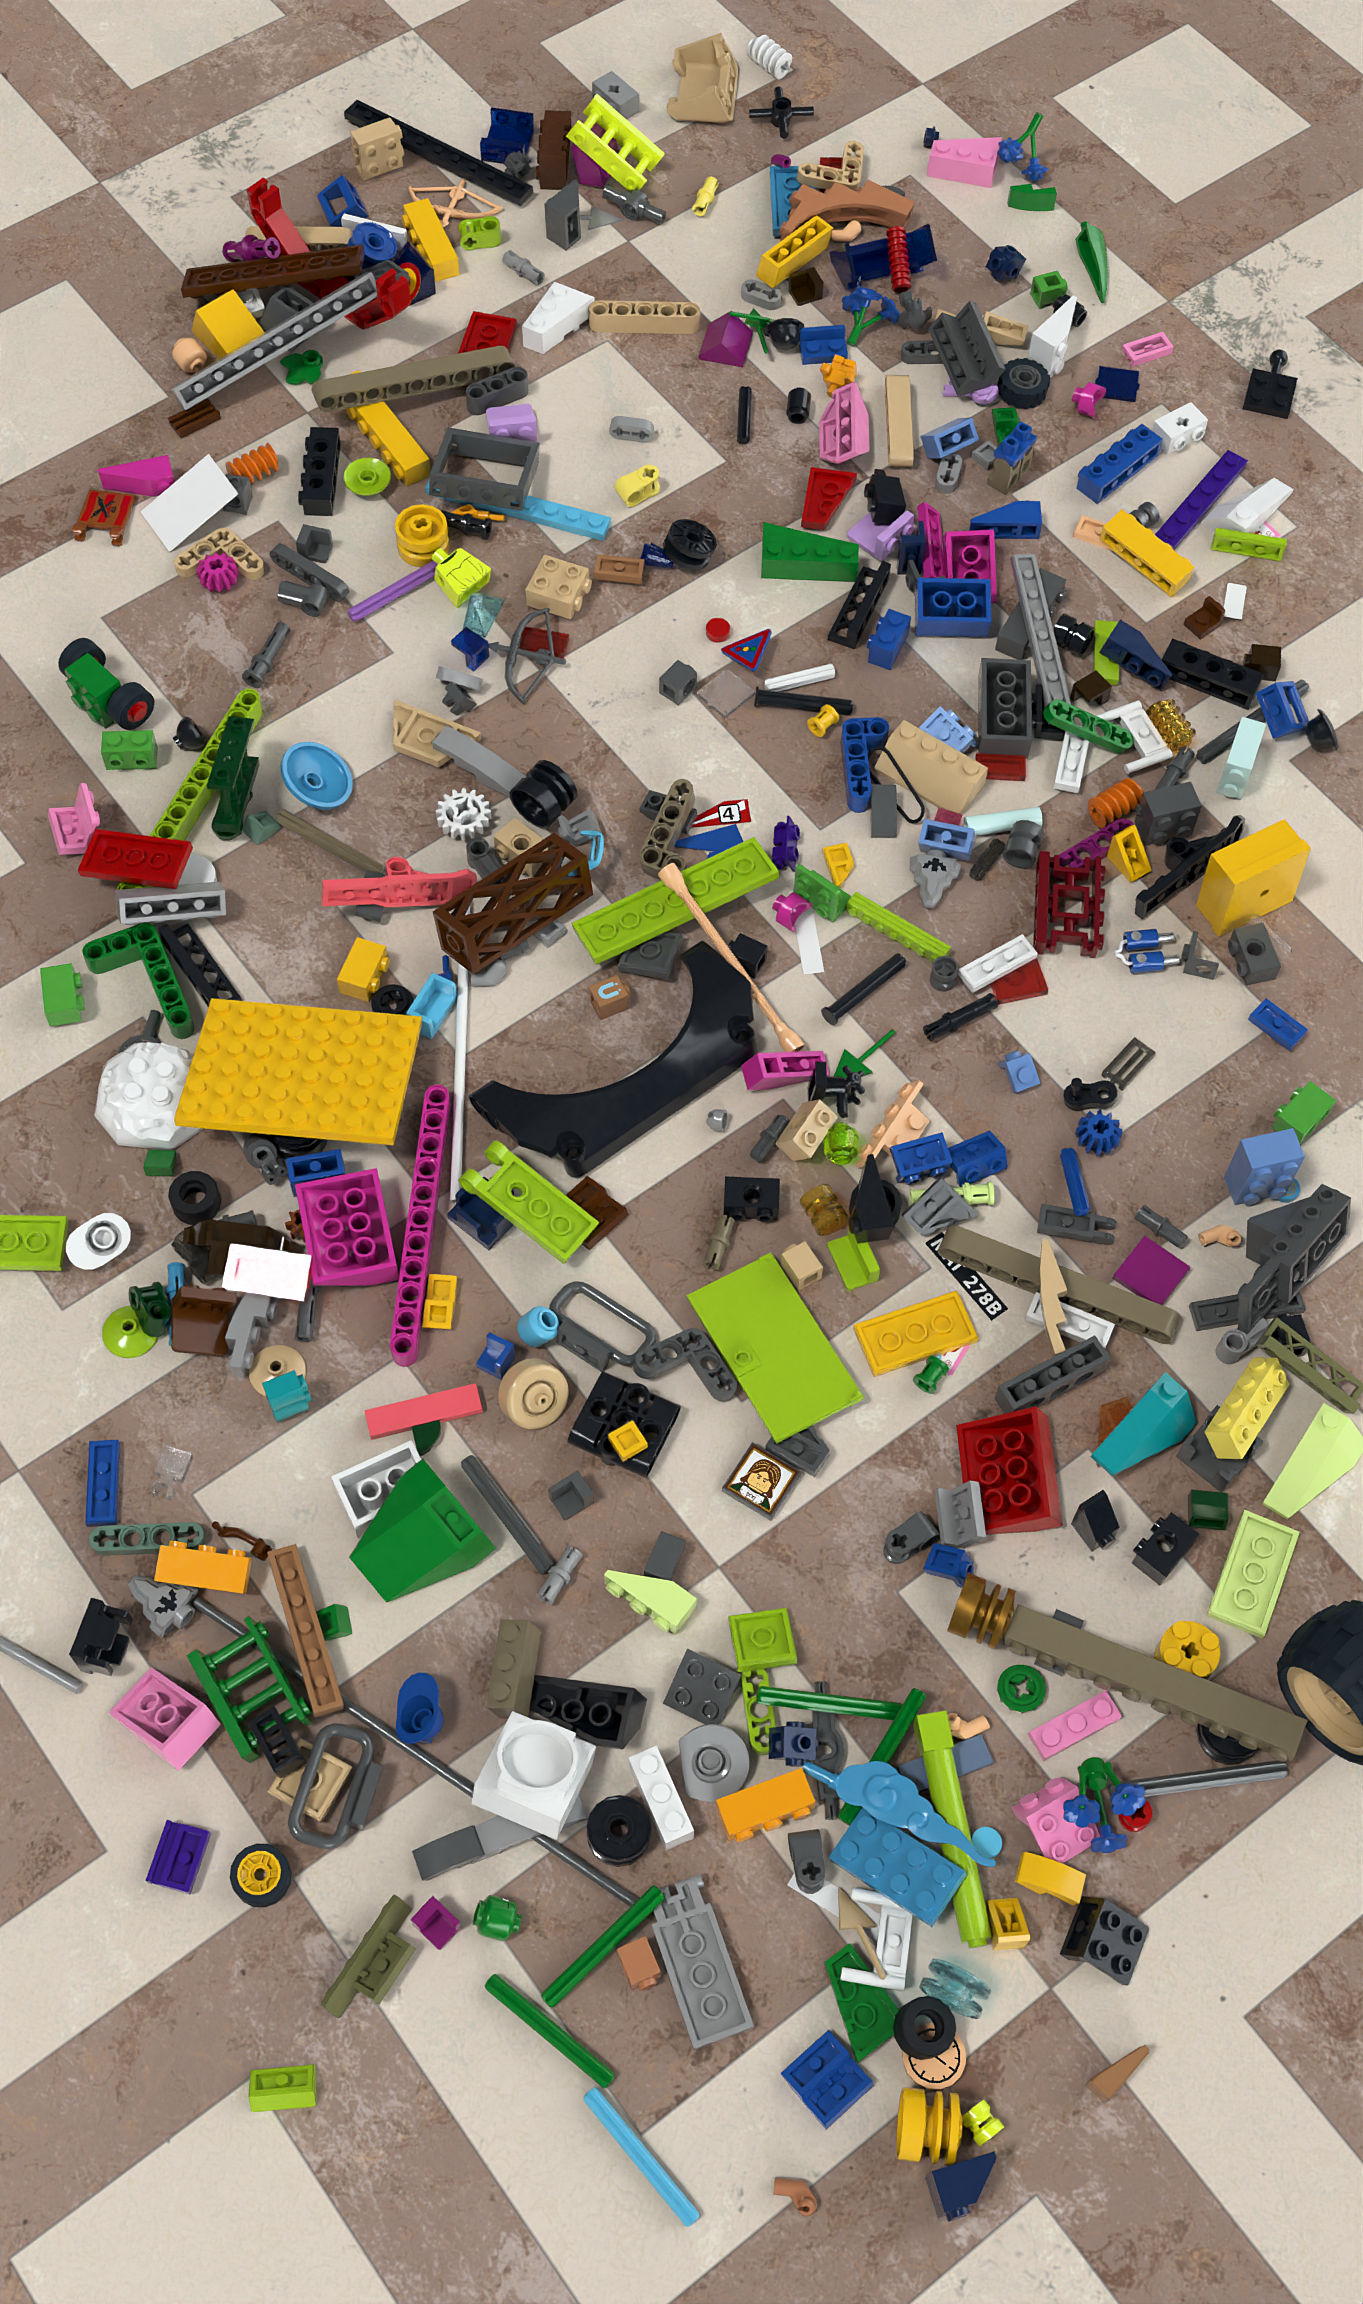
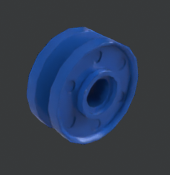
(377, 243)

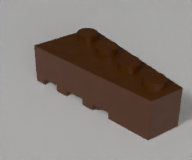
(553, 150)

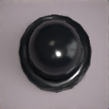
(784, 332)
(1321, 732)

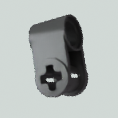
(913, 1536)
(807, 1855)

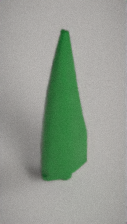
(1093, 254)

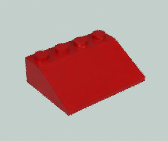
(1014, 1470)

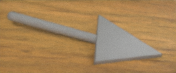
(599, 218)

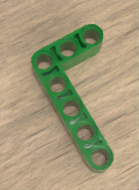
(148, 950)

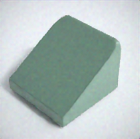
(260, 827)

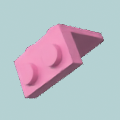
(74, 825)
(1044, 1816)

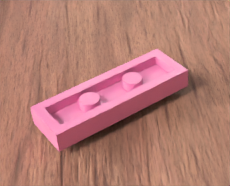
(1074, 1725)

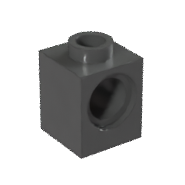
(241, 502)
(678, 682)

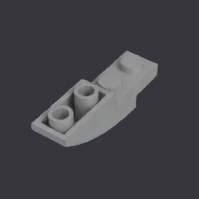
(244, 1329)

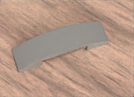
(503, 1833)

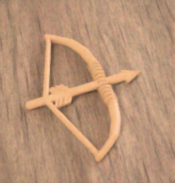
(456, 195)

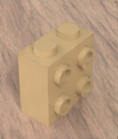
(377, 148)
(558, 587)

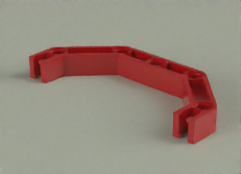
(272, 220)

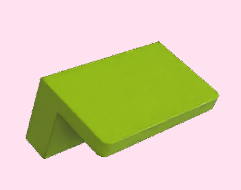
(854, 1261)

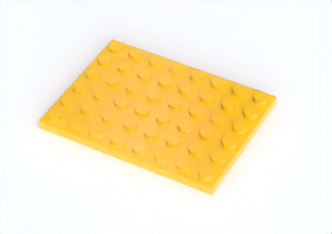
(300, 1071)

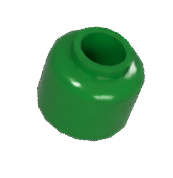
(496, 1918)

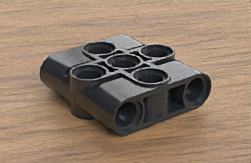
(614, 1398)

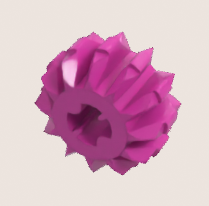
(217, 572)

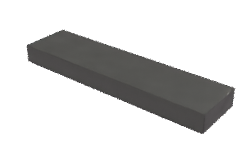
(1223, 1310)

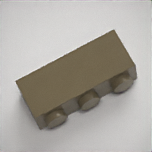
(513, 1668)

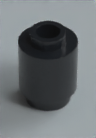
(1079, 312)
(798, 405)

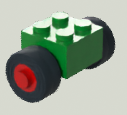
(100, 691)

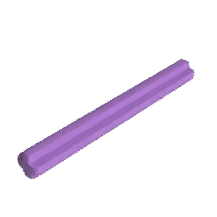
(392, 592)

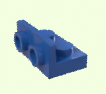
(822, 344)
(921, 1158)
(978, 1158)

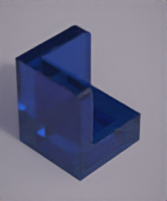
(473, 646)

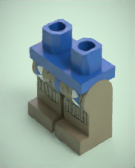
(1012, 458)

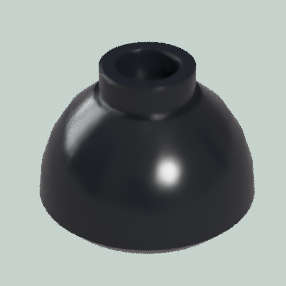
(189, 735)

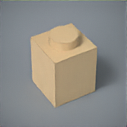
(801, 1265)

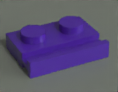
(178, 1857)

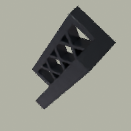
(863, 609)
(193, 971)

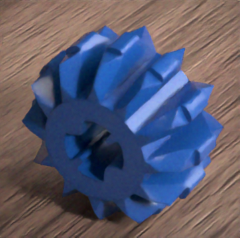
(1088, 1135)

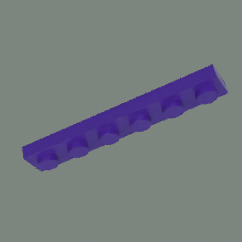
(1201, 499)

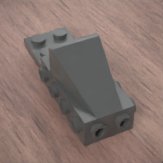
(1290, 1248)

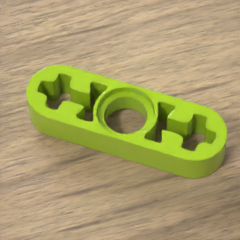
(753, 1733)

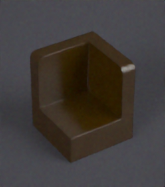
(806, 286)
(1092, 688)

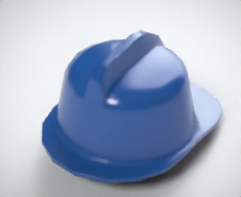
(418, 1709)

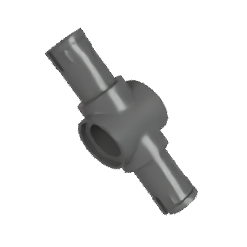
(634, 204)

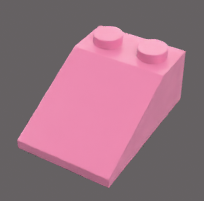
(165, 1718)

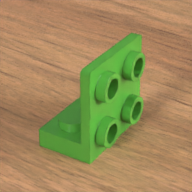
(825, 897)

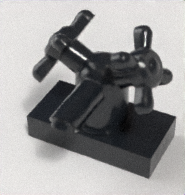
(839, 1087)

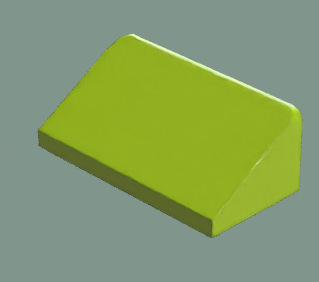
(282, 2088)

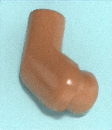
(798, 2192)

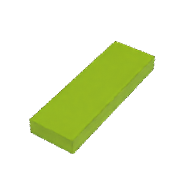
(1248, 544)
(1105, 666)

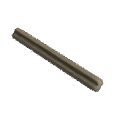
(328, 842)

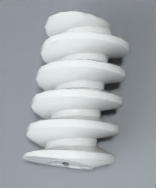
(769, 56)

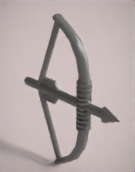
(541, 656)

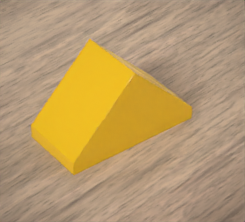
(1129, 854)
(1007, 1924)

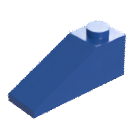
(1011, 521)

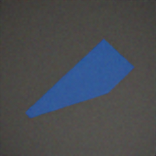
(713, 840)

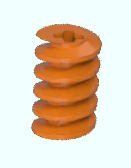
(254, 463)
(1114, 802)

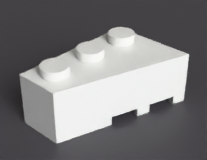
(555, 316)

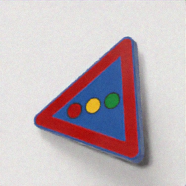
(748, 650)

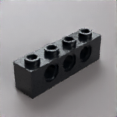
(320, 471)
(1212, 674)

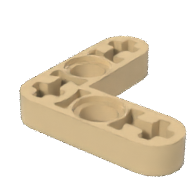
(807, 171)
(230, 546)

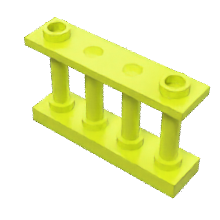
(626, 135)

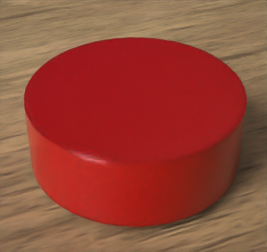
(717, 630)

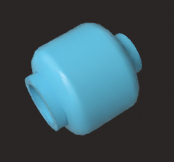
(538, 1326)

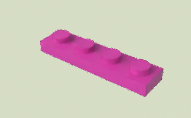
(933, 554)

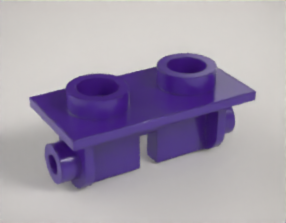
(787, 836)

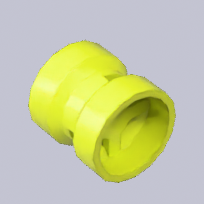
(977, 2116)

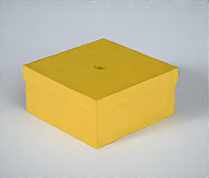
(1252, 877)

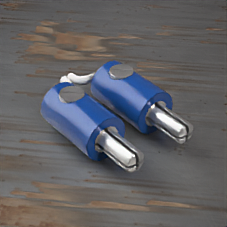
(1146, 940)

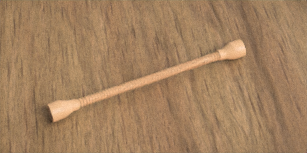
(673, 879)

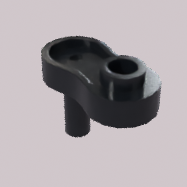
(1083, 1096)

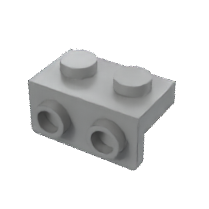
(960, 1515)

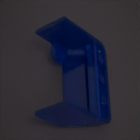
(871, 259)

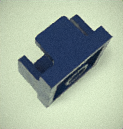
(478, 1218)

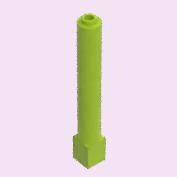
(936, 1747)

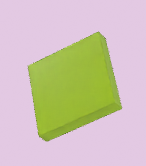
(762, 1639)

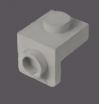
(571, 828)

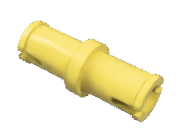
(705, 196)

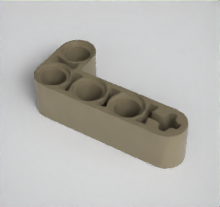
(669, 827)

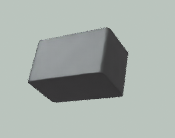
(665, 1557)

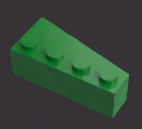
(806, 556)

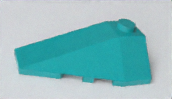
(1153, 1424)

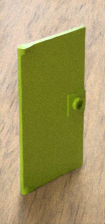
(774, 1348)

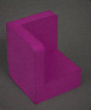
(436, 1923)

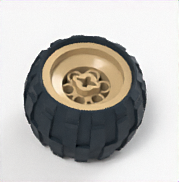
(1324, 1677)

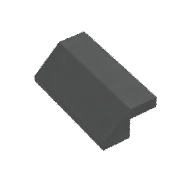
(967, 350)

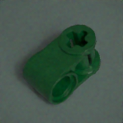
(150, 1308)

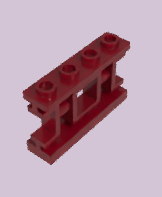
(1048, 903)

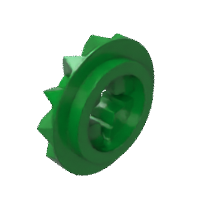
(1034, 1685)

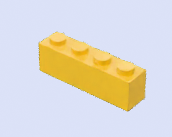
(430, 238)
(794, 251)
(1146, 553)

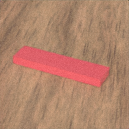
(421, 1410)

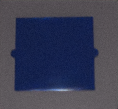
(1119, 383)

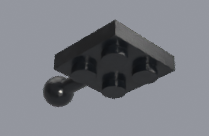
(1271, 391)

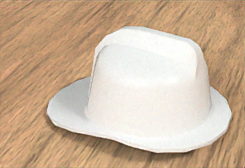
(98, 1241)

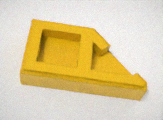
(839, 862)

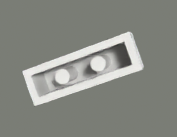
(661, 1798)

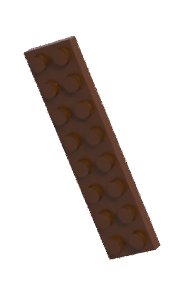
(269, 272)

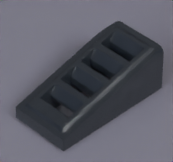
(288, 1764)

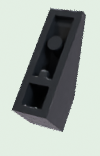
(870, 1214)

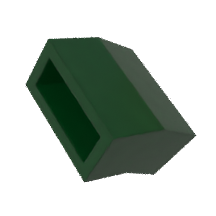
(1208, 1509)

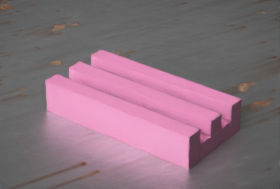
(1149, 352)

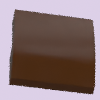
(597, 1203)

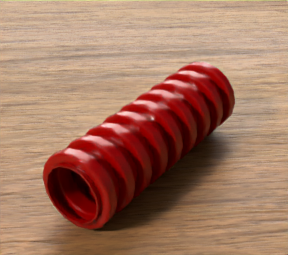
(898, 259)

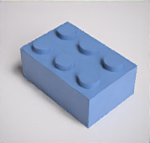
(1264, 1167)

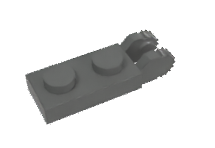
(1064, 1223)

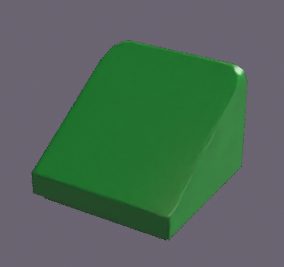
(160, 1163)
(334, 1622)

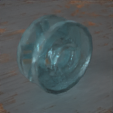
(955, 1988)

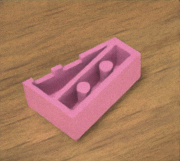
(965, 160)

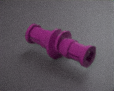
(251, 248)

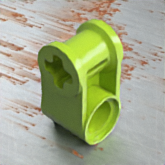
(483, 233)

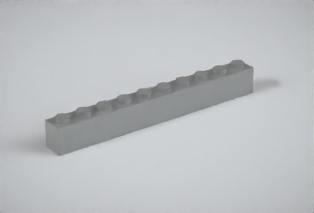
(275, 341)

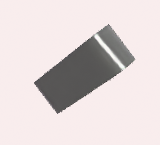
(497, 390)

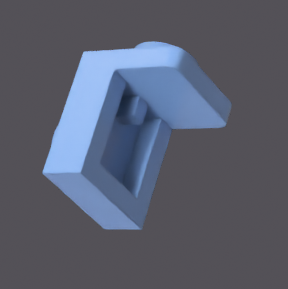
(1020, 1070)

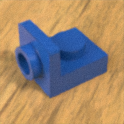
(949, 1563)

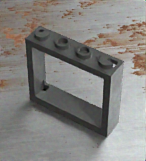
(489, 448)

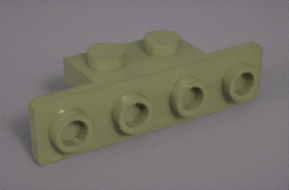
(374, 1962)

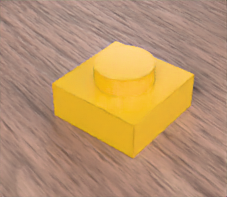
(627, 1441)

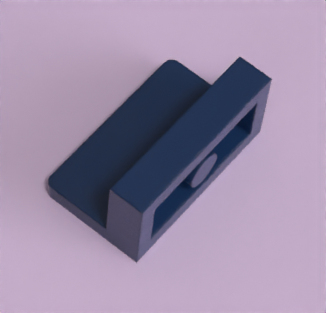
(911, 548)

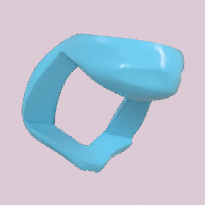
(592, 863)

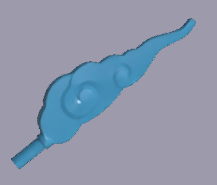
(893, 1801)

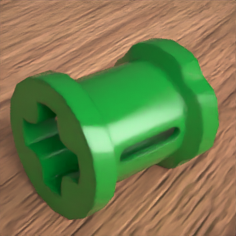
(931, 1374)

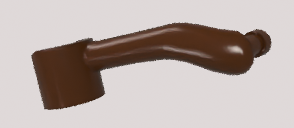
(260, 1548)

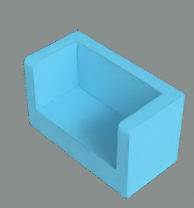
(433, 1003)

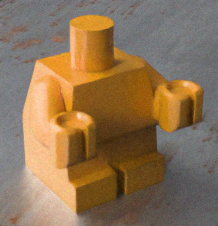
(839, 373)

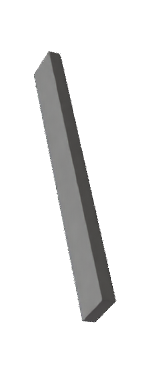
(1039, 628)

